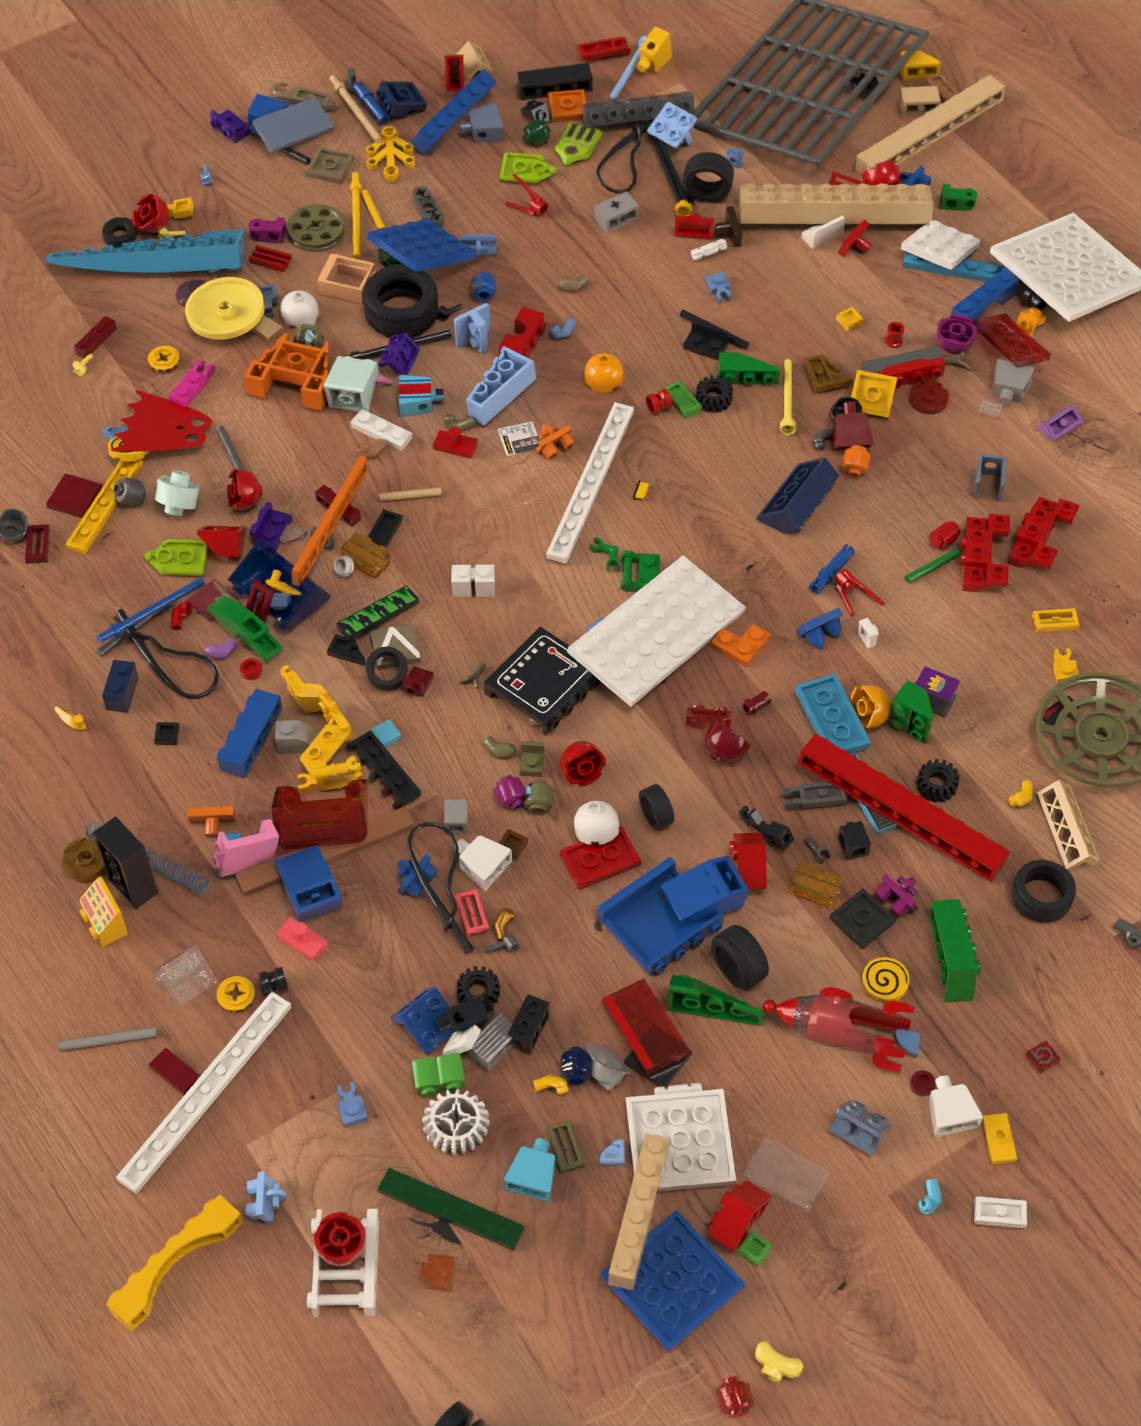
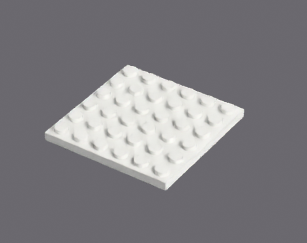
(1069, 266)

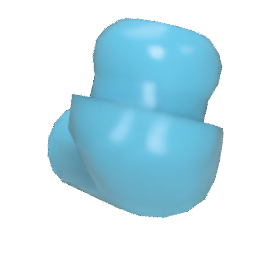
(933, 1199)

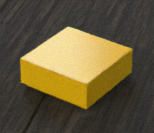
(849, 318)

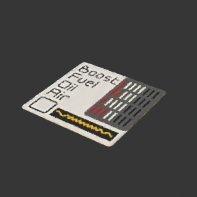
(519, 438)

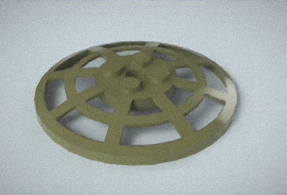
(1089, 725)

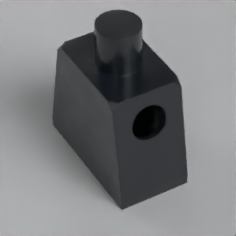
(475, 1010)

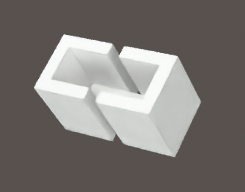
(464, 575)

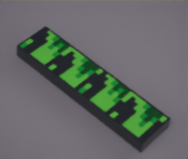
(377, 613)

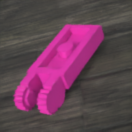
(192, 384)

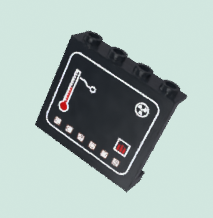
(541, 680)

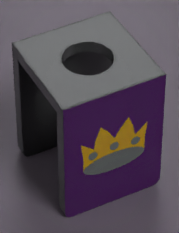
(939, 690)

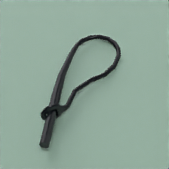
(634, 136)
(139, 638)
(438, 904)

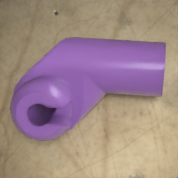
(220, 651)

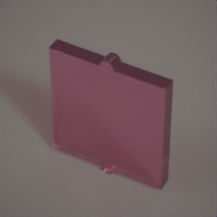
(205, 598)

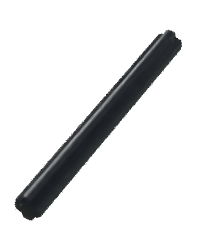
(669, 169)

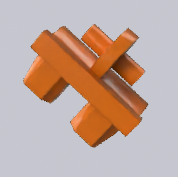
(553, 437)

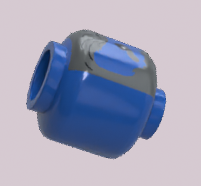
(483, 286)

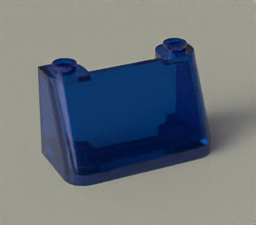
(259, 566)

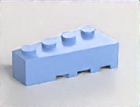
(500, 385)

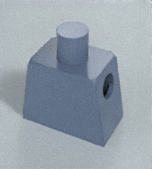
(484, 124)

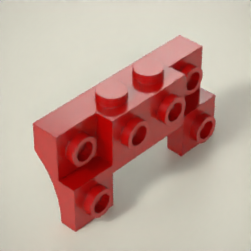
(1037, 526)
(977, 555)

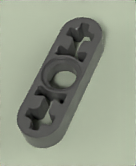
(427, 201)

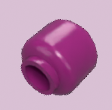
(510, 792)

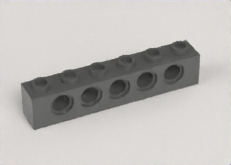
(634, 108)

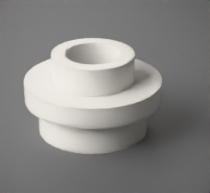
(344, 566)

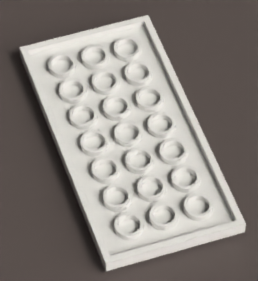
(656, 630)

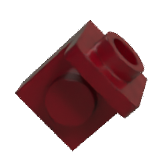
(417, 681)

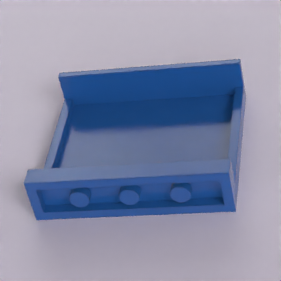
(648, 924)

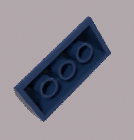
(799, 495)

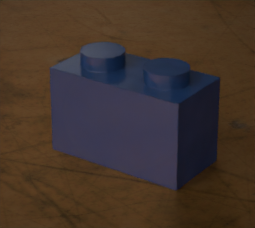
(120, 686)

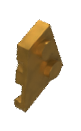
(825, 374)

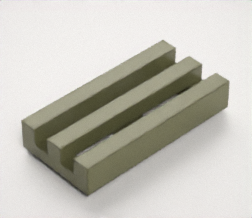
(571, 1165)

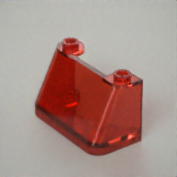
(320, 821)

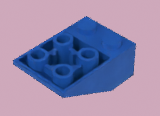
(308, 883)
(706, 890)

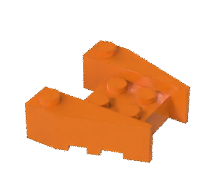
(291, 364)

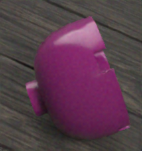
(956, 334)

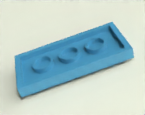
(832, 713)

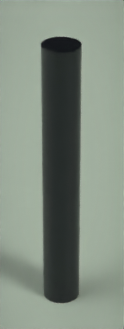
(296, 155)

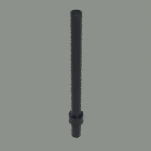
(419, 341)

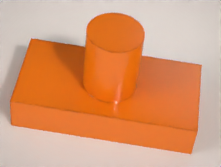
(211, 817)

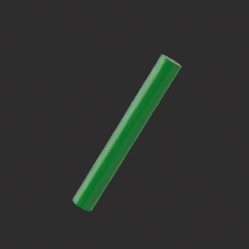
(932, 565)

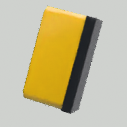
(641, 490)

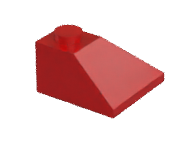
(224, 540)

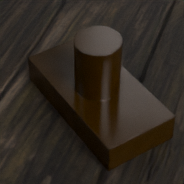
(730, 226)

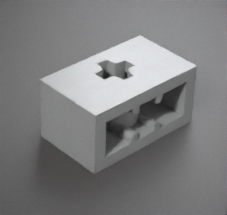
(616, 212)

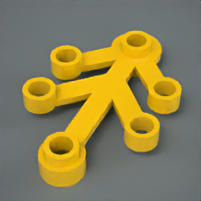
(389, 137)

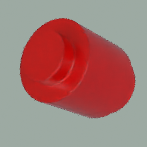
(945, 535)

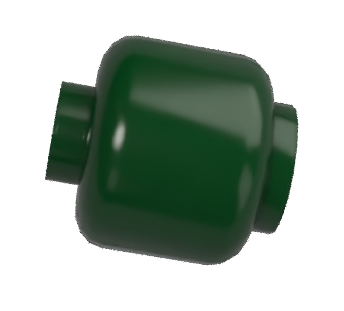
(536, 132)

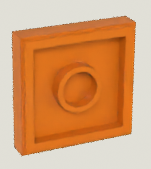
(566, 105)

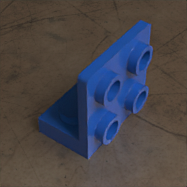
(420, 1019)

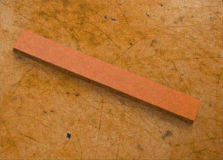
(329, 521)

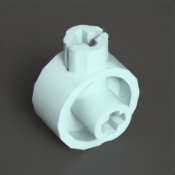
(177, 492)

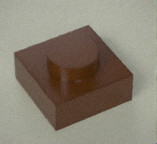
(514, 842)

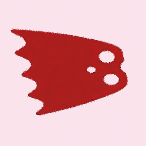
(156, 423)

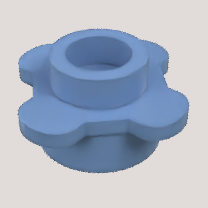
(735, 153)

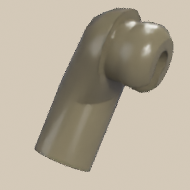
(573, 284)

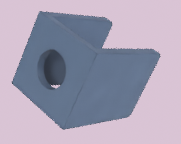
(999, 471)

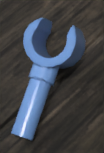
(205, 177)

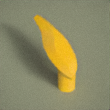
(280, 586)
(70, 719)

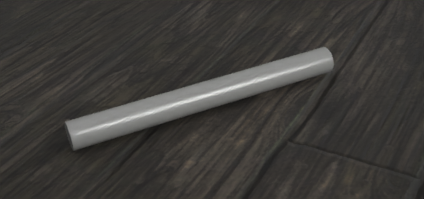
(107, 1039)

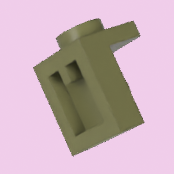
(532, 758)

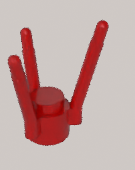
(536, 204)
(848, 582)

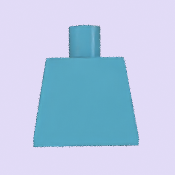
(532, 1172)

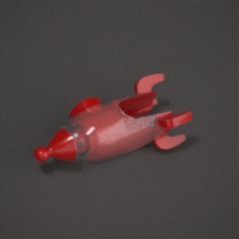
(831, 1019)

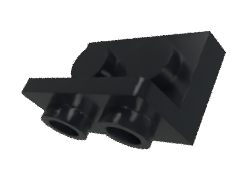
(706, 340)
(530, 1022)

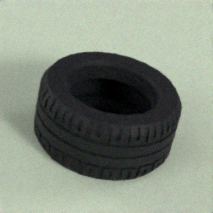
(397, 281)

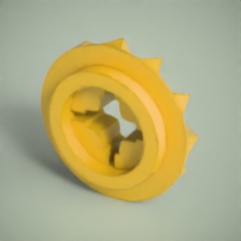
(165, 352)
(228, 988)

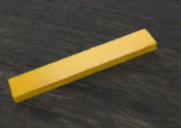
(101, 508)

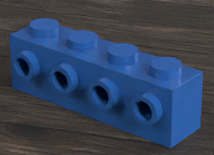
(249, 733)

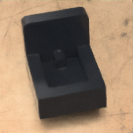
(536, 110)

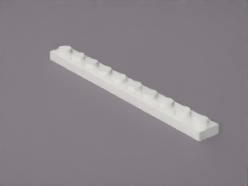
(590, 483)
(203, 1093)

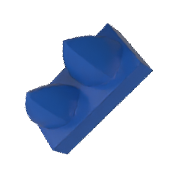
(813, 628)

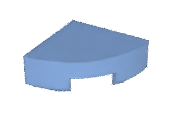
(109, 432)
(908, 1041)

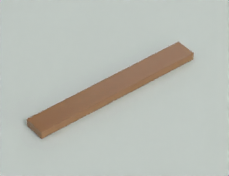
(378, 830)

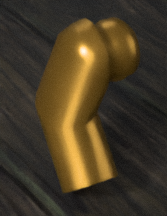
(500, 922)

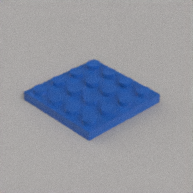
(421, 245)
(677, 1282)

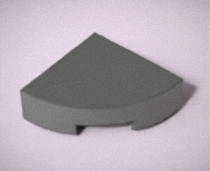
(351, 80)

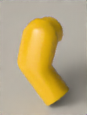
(1024, 796)
(551, 1081)

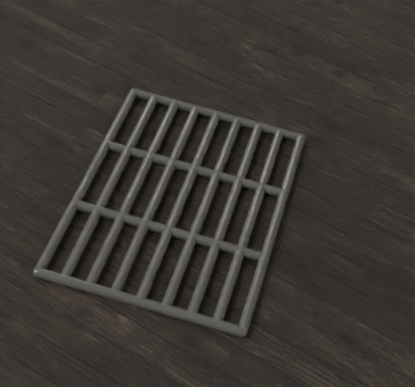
(808, 101)

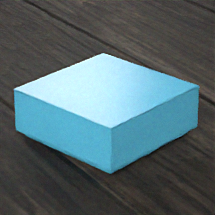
(387, 733)

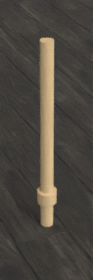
(341, 89)

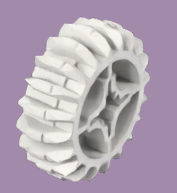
(474, 1124)

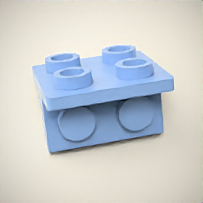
(673, 126)
(473, 328)

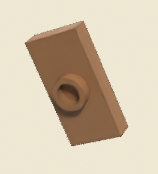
(945, 89)

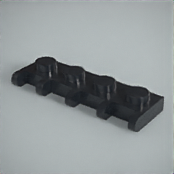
(385, 769)

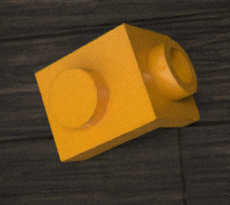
(1030, 319)

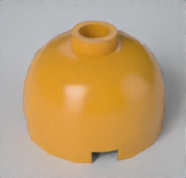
(603, 373)
(871, 705)

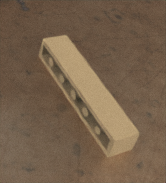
(639, 1212)

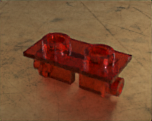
(700, 715)

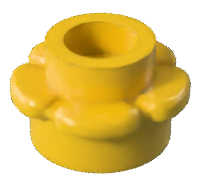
(683, 204)

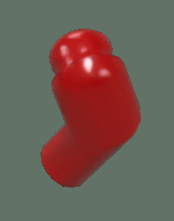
(179, 613)

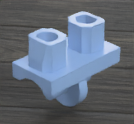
(267, 1198)

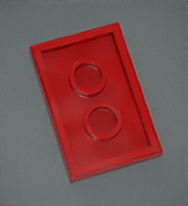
(600, 862)

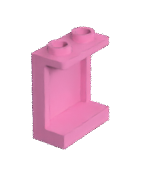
(245, 852)

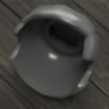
(13, 525)

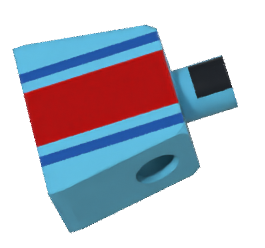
(417, 395)

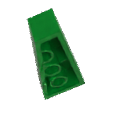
(954, 950)

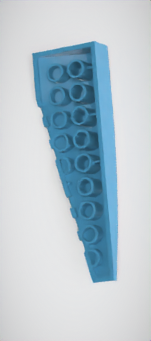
(206, 252)

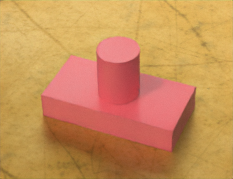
(302, 939)

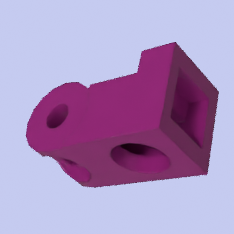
(268, 230)

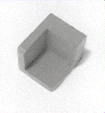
(456, 816)

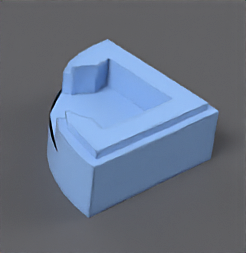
(613, 1154)

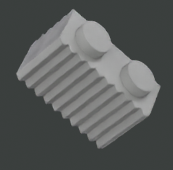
(493, 1042)

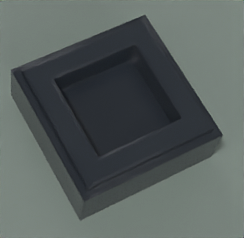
(167, 733)

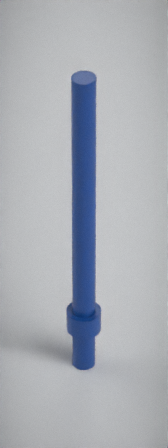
(118, 628)

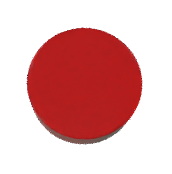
(251, 669)

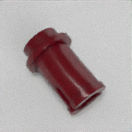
(751, 706)

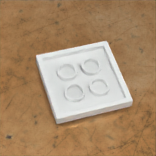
(941, 244)

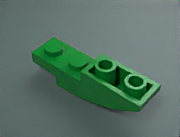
(247, 626)

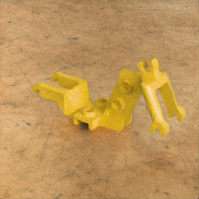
(315, 758)

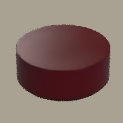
(922, 1083)

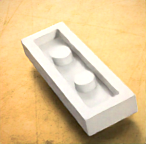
(381, 429)

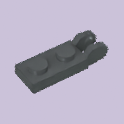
(813, 796)

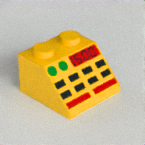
(102, 913)

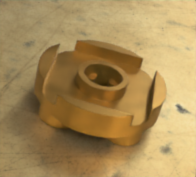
(73, 862)

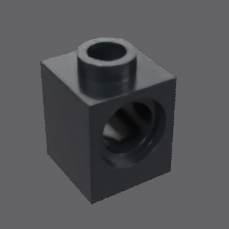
(854, 840)

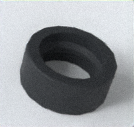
(382, 652)
(656, 806)

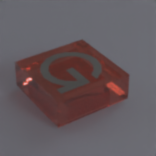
(1043, 1057)

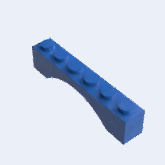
(453, 111)

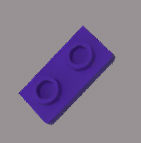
(230, 125)
(399, 354)
(270, 526)

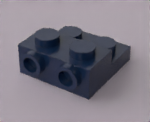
(400, 97)

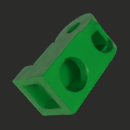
(957, 198)

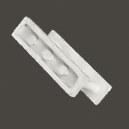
(365, 1274)

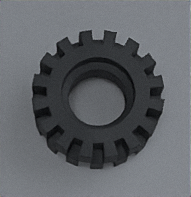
(714, 385)
(935, 791)
(478, 976)

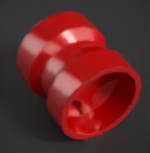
(659, 401)

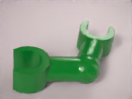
(612, 550)

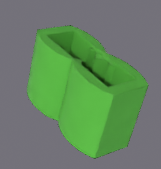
(438, 1074)

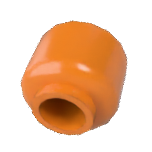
(856, 461)

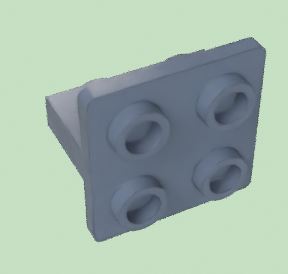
(859, 1126)

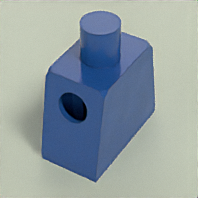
(262, 106)

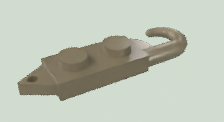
(301, 94)

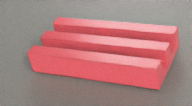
(476, 929)

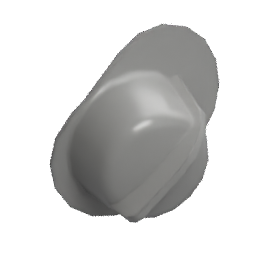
(606, 1066)

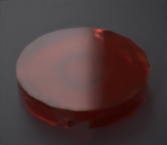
(928, 397)

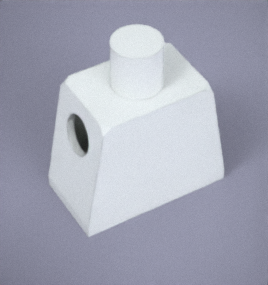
(483, 860)
(952, 1108)

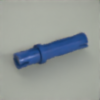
(367, 99)
(827, 574)

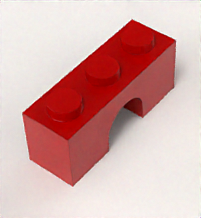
(528, 325)

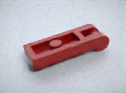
(604, 48)

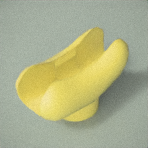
(776, 1364)

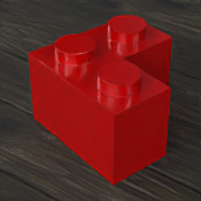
(750, 858)
(739, 1211)

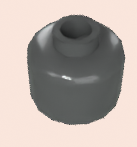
(129, 491)

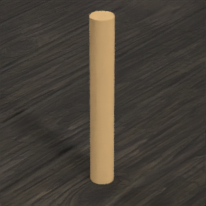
(410, 494)

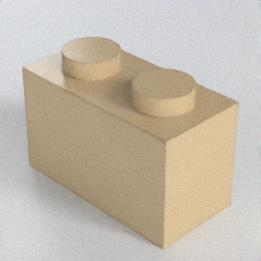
(918, 100)

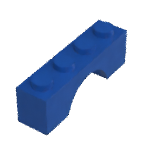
(998, 289)

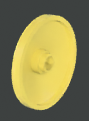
(224, 308)

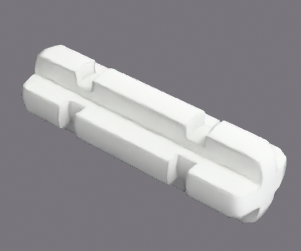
(708, 249)
(678, 1088)

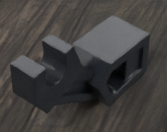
(774, 834)

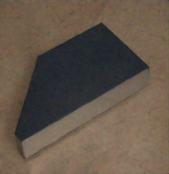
(346, 650)

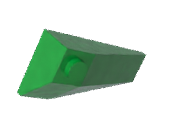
(699, 999)

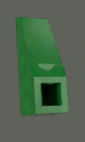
(746, 370)

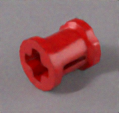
(895, 332)

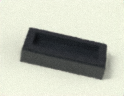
(385, 527)

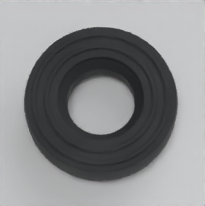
(115, 224)

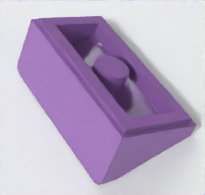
(1060, 423)

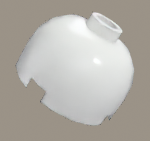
(299, 308)
(596, 822)

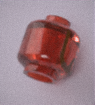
(734, 1397)

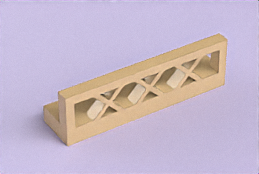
(1076, 825)

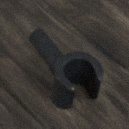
(444, 313)

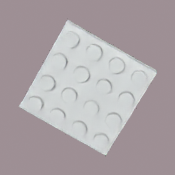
(697, 1133)

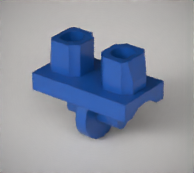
(917, 177)
(410, 883)

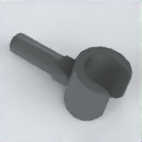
(823, 850)
(509, 942)

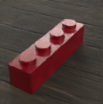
(95, 337)
(325, 496)

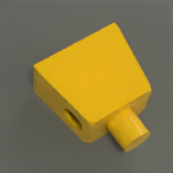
(655, 50)

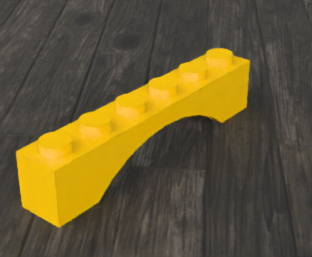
(212, 1225)

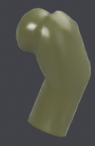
(462, 424)
(500, 750)

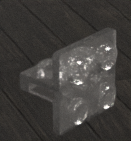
(185, 975)

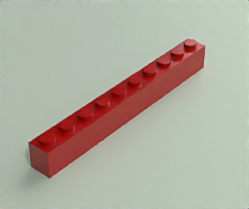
(903, 807)

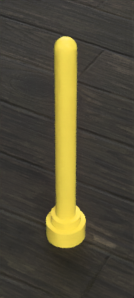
(788, 425)

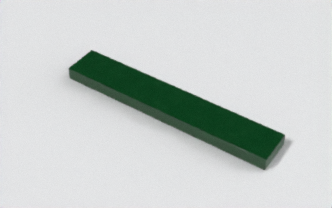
(451, 1209)

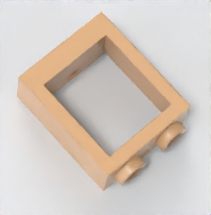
(347, 266)

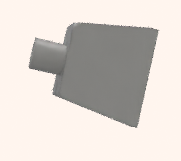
(1011, 382)

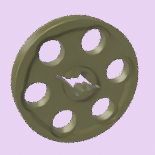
(315, 227)

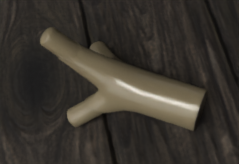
(957, 359)
(224, 592)
(474, 674)

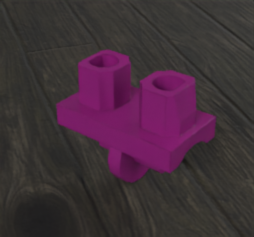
(904, 902)

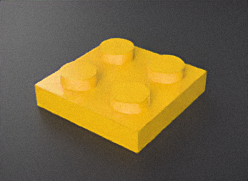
(874, 392)

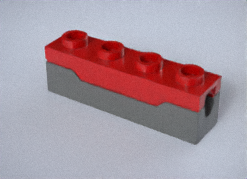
(909, 366)

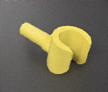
(165, 233)
(80, 368)

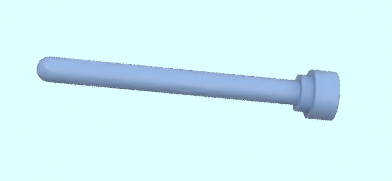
(633, 63)

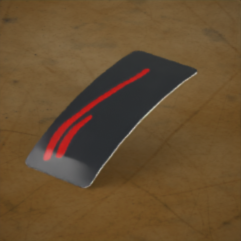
(1051, 713)

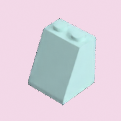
(351, 383)

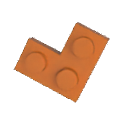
(741, 649)

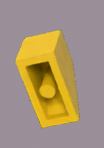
(920, 66)

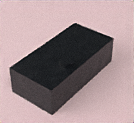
(125, 862)

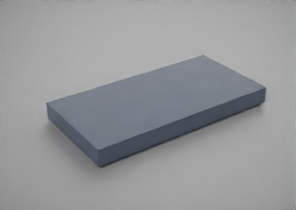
(293, 125)

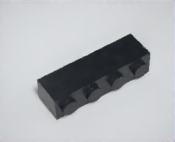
(538, 82)

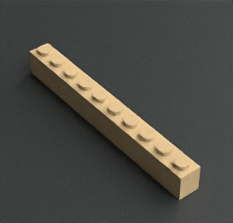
(933, 124)

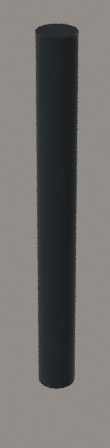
(732, 338)

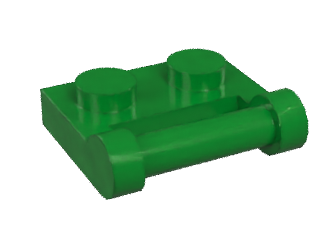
(648, 569)

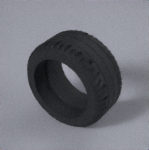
(711, 163)
(1050, 872)
(740, 957)

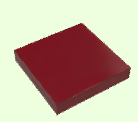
(73, 495)

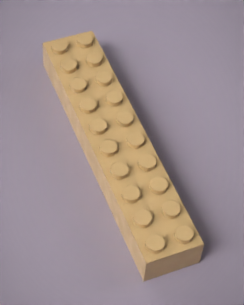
(828, 202)

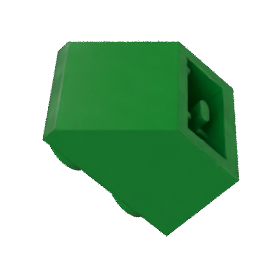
(912, 712)

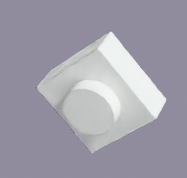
(868, 633)

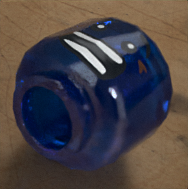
(575, 1066)

